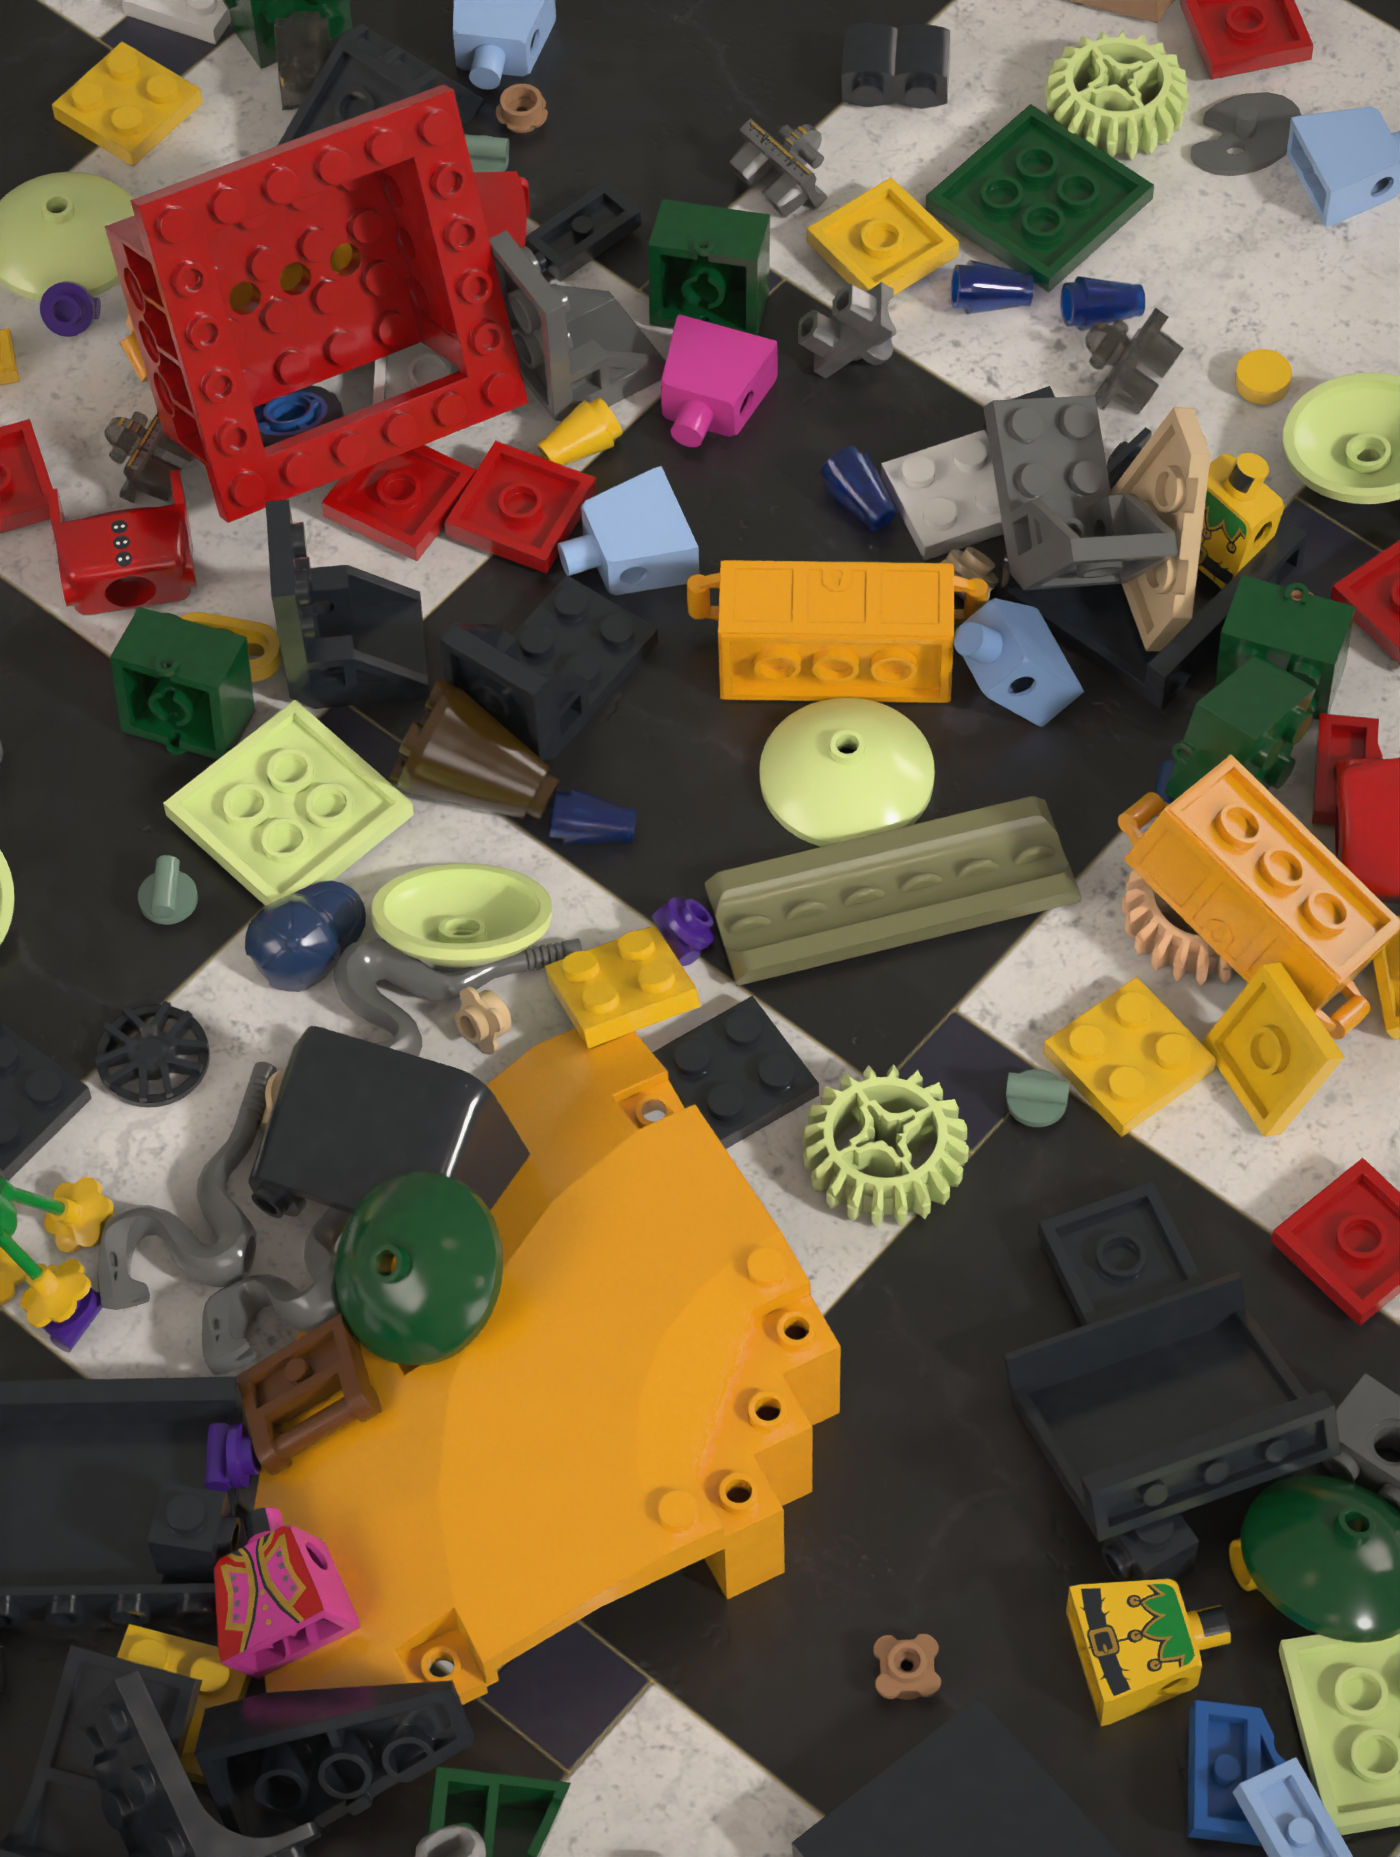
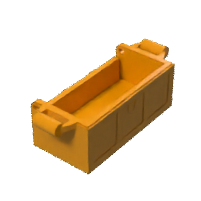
(835, 628)
(1261, 887)

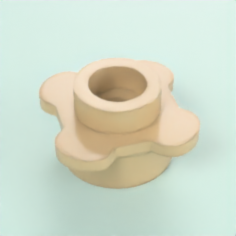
(482, 1018)

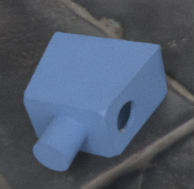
(1008, 644)

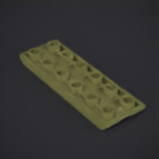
(890, 889)

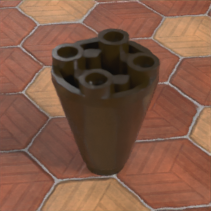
(471, 759)

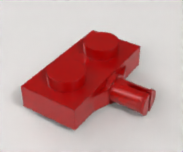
(1339, 740)

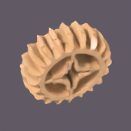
(1167, 935)

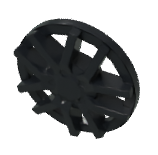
(152, 1054)

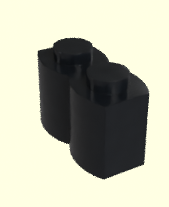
(895, 65)

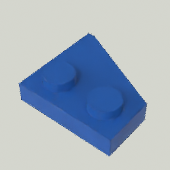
(1224, 1750)

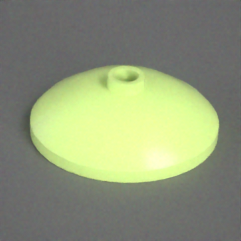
(58, 233)
(1347, 438)
(841, 795)
(461, 913)

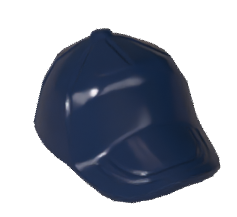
(305, 934)

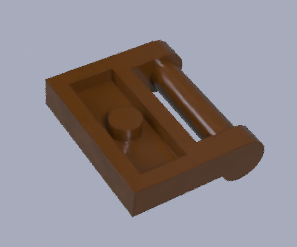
(297, 1380)

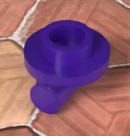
(68, 308)
(685, 928)
(67, 1333)
(230, 1457)

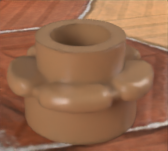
(521, 108)

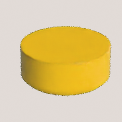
(1263, 376)

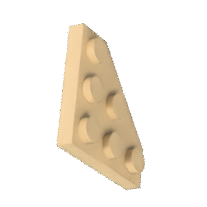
(1172, 482)

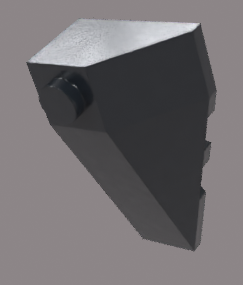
(323, 1751)

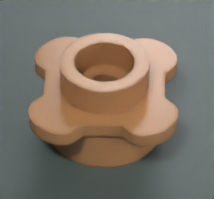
(911, 1684)

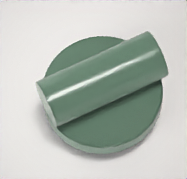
(488, 153)
(168, 893)
(1036, 1097)

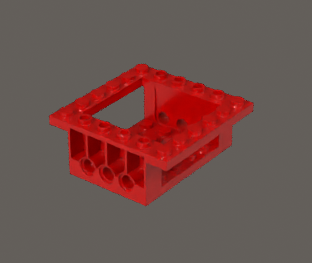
(417, 274)

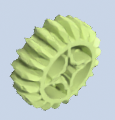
(1119, 82)
(872, 1173)

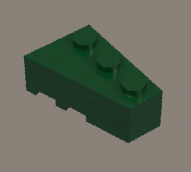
(506, 1810)

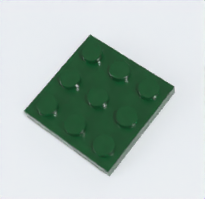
(1039, 197)

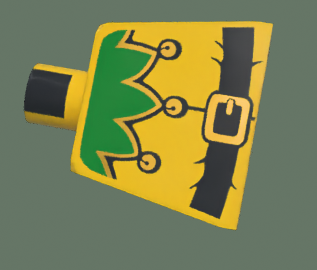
(1238, 515)
(1140, 1643)

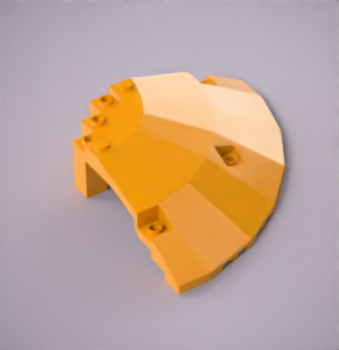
(606, 1422)

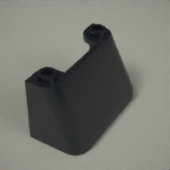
(369, 1113)

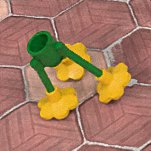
(76, 1220)

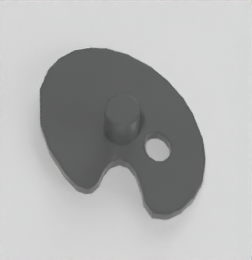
(1250, 122)

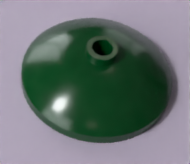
(443, 1271)
(1326, 1556)

